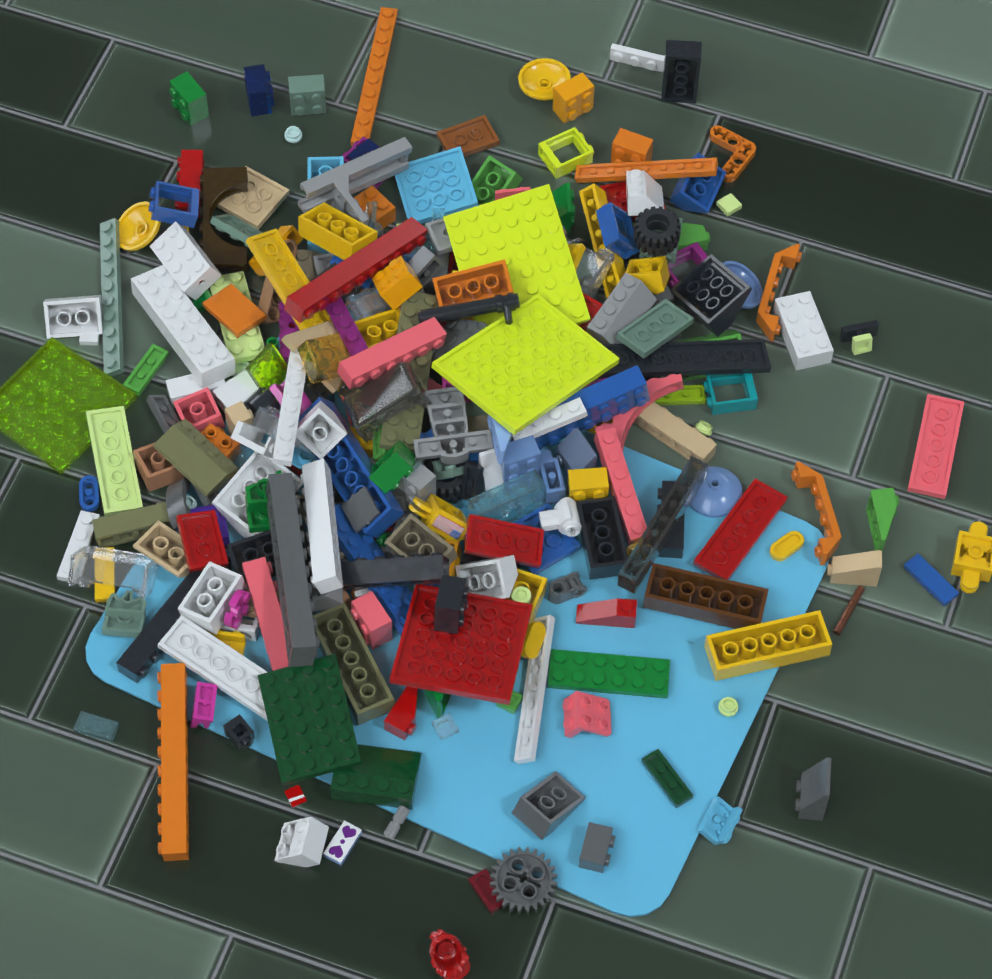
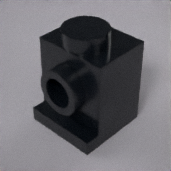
(237, 727)

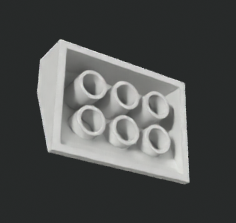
(231, 499)

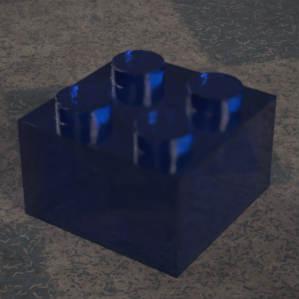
(258, 90)

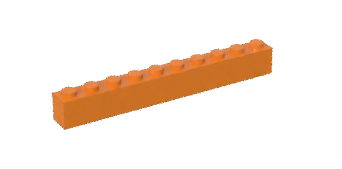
(174, 762)

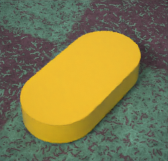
(786, 546)
(534, 639)

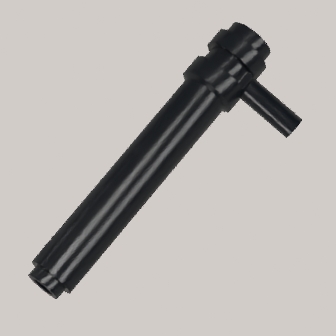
(498, 304)

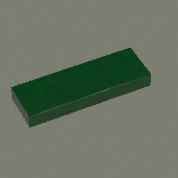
(667, 778)

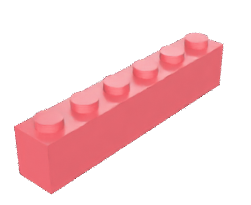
(388, 353)
(620, 484)
(267, 609)

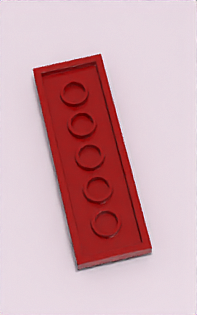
(740, 530)

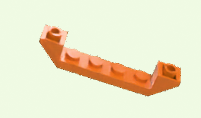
(784, 258)
(809, 478)

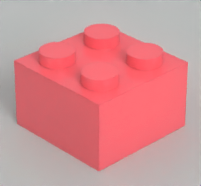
(199, 410)
(371, 620)

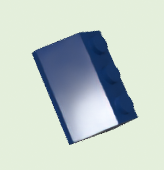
(697, 193)

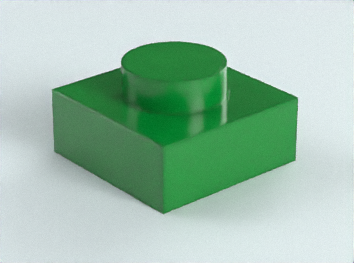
(198, 303)

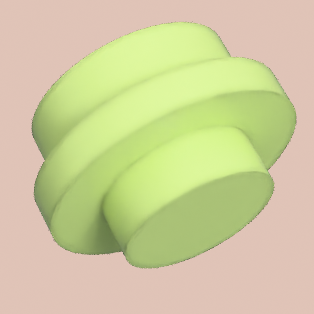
(704, 428)
(728, 706)

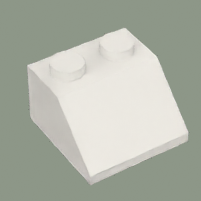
(320, 430)

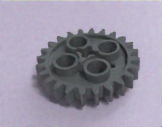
(515, 897)

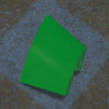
(256, 506)

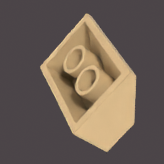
(164, 548)

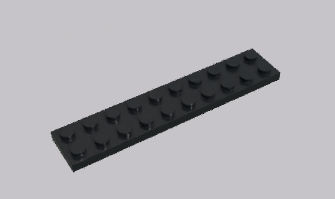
(695, 358)

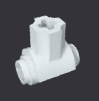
(562, 517)

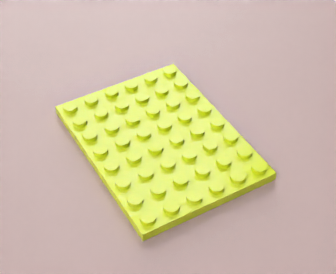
(531, 241)
(525, 366)

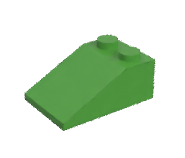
(493, 177)
(880, 514)

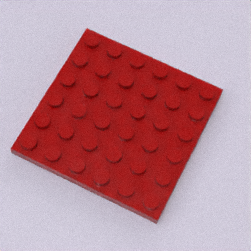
(472, 664)

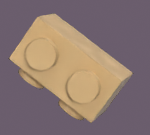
(235, 413)

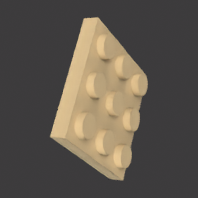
(258, 203)

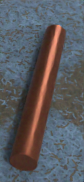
(848, 611)

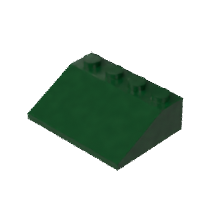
(382, 779)

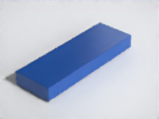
(931, 580)

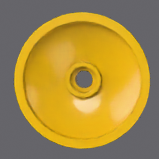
(541, 76)
(136, 227)

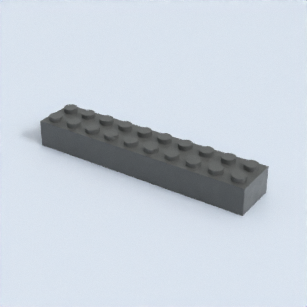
(291, 570)

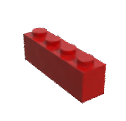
(191, 167)

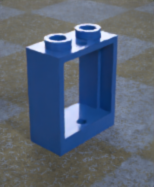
(177, 193)
(617, 230)

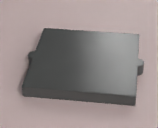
(361, 509)

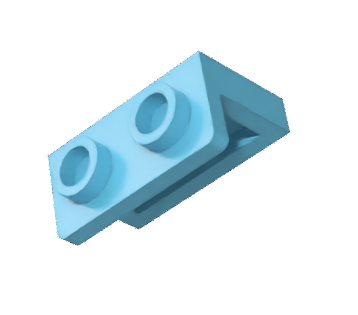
(719, 821)

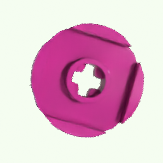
(238, 608)

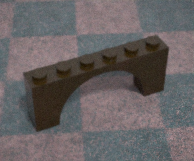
(217, 186)

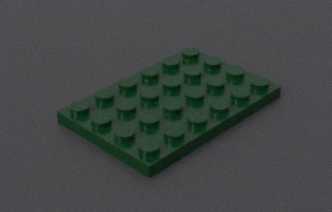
(309, 720)

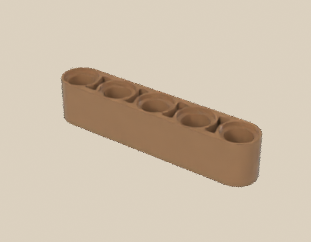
(269, 298)

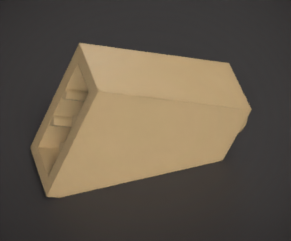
(856, 568)

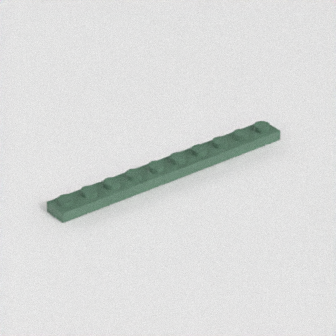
(111, 298)

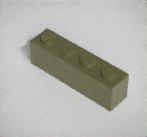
(129, 525)

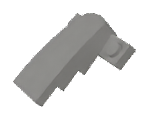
(450, 430)

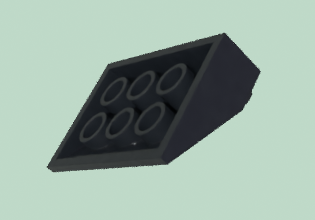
(712, 294)

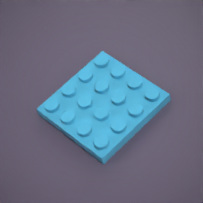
(436, 183)

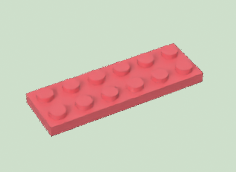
(936, 446)

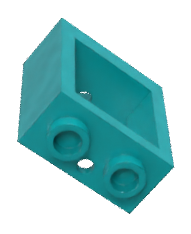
(723, 407)

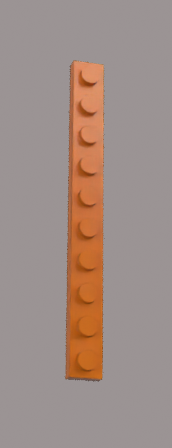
(374, 74)

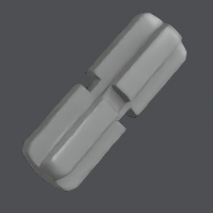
(398, 818)

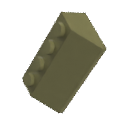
(196, 457)

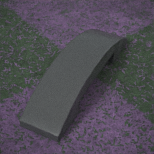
(176, 500)

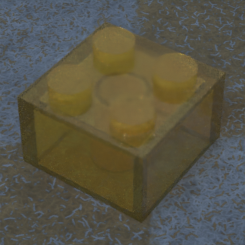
(322, 357)

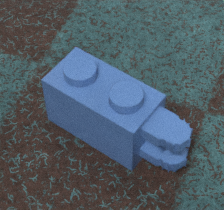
(552, 477)

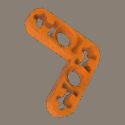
(738, 150)

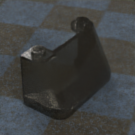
(385, 399)

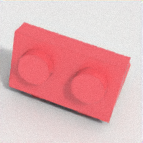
(586, 714)

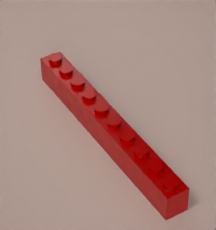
(355, 270)

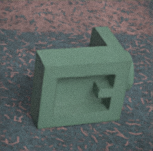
(445, 471)

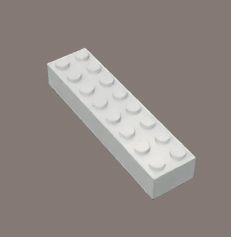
(183, 326)

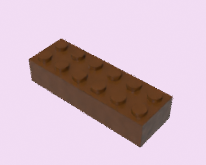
(704, 597)

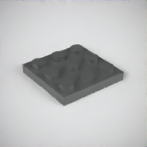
(457, 332)

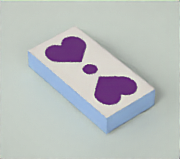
(342, 843)

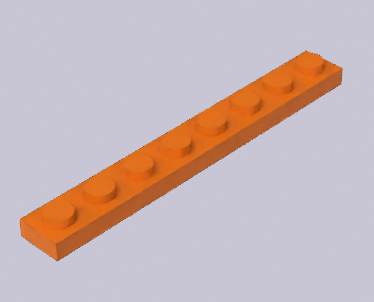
(656, 169)

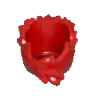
(448, 955)

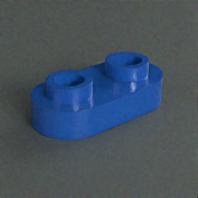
(89, 495)

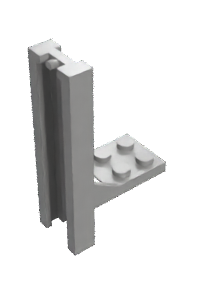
(341, 182)

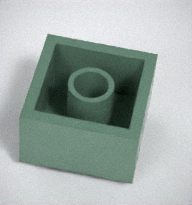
(307, 94)

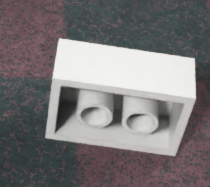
(210, 597)

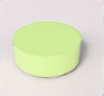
(521, 594)

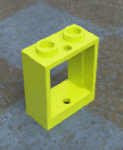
(546, 149)

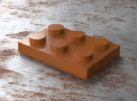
(470, 135)

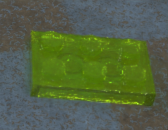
(268, 368)

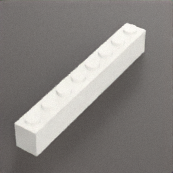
(321, 527)

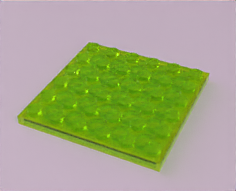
(48, 402)

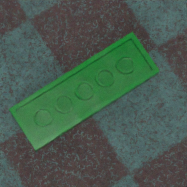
(609, 673)

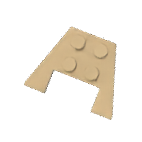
(296, 339)

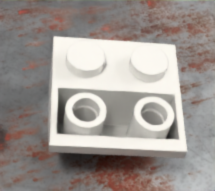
(302, 842)

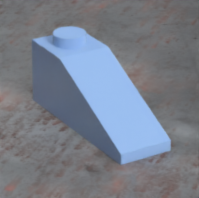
(500, 438)

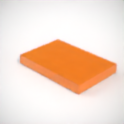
(234, 310)

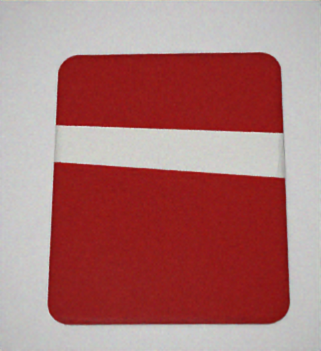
(295, 796)

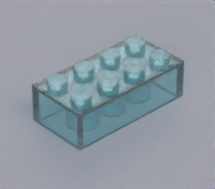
(510, 499)

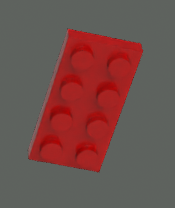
(500, 538)

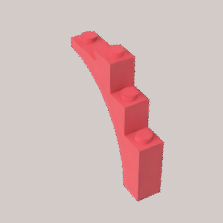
(657, 388)

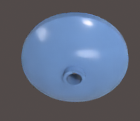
(750, 278)
(720, 499)

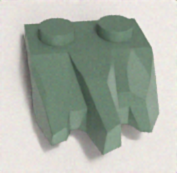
(124, 615)

